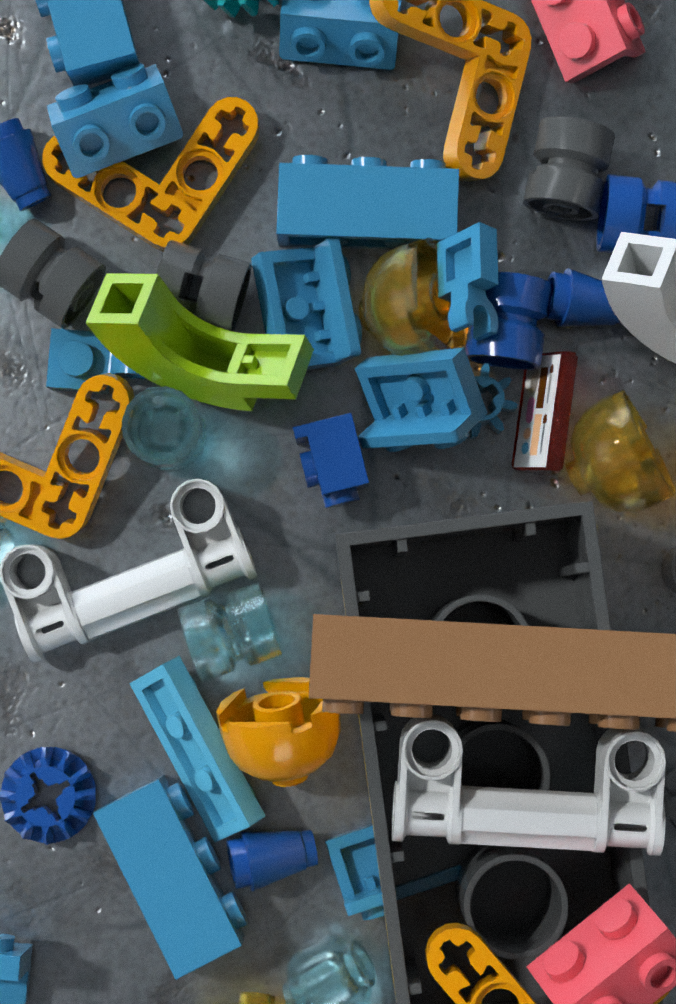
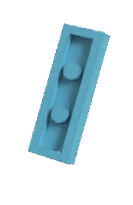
(197, 749)

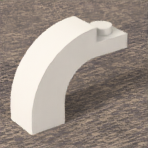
(643, 289)

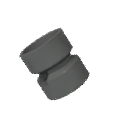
(570, 159)
(56, 278)
(222, 287)

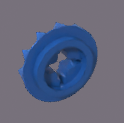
(74, 804)

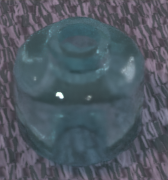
(330, 973)

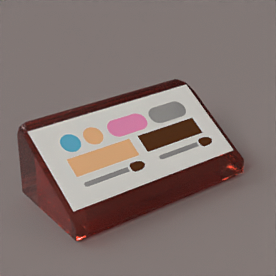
(545, 415)

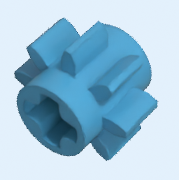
(498, 403)

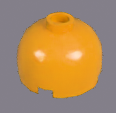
(278, 732)

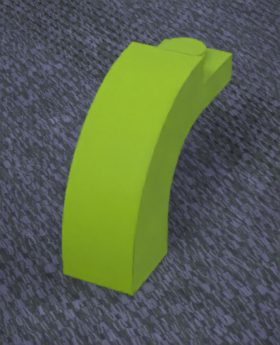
(175, 349)

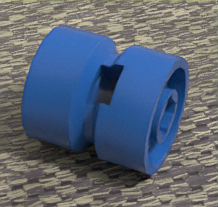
(625, 210)
(519, 304)

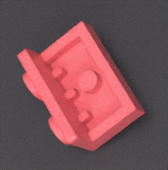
(589, 33)
(611, 956)

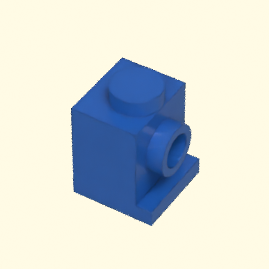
(333, 459)

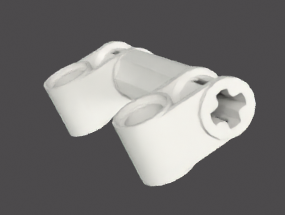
(130, 594)
(620, 812)

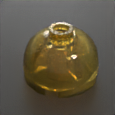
(403, 302)
(617, 457)

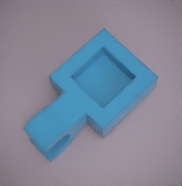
(465, 271)
(79, 356)

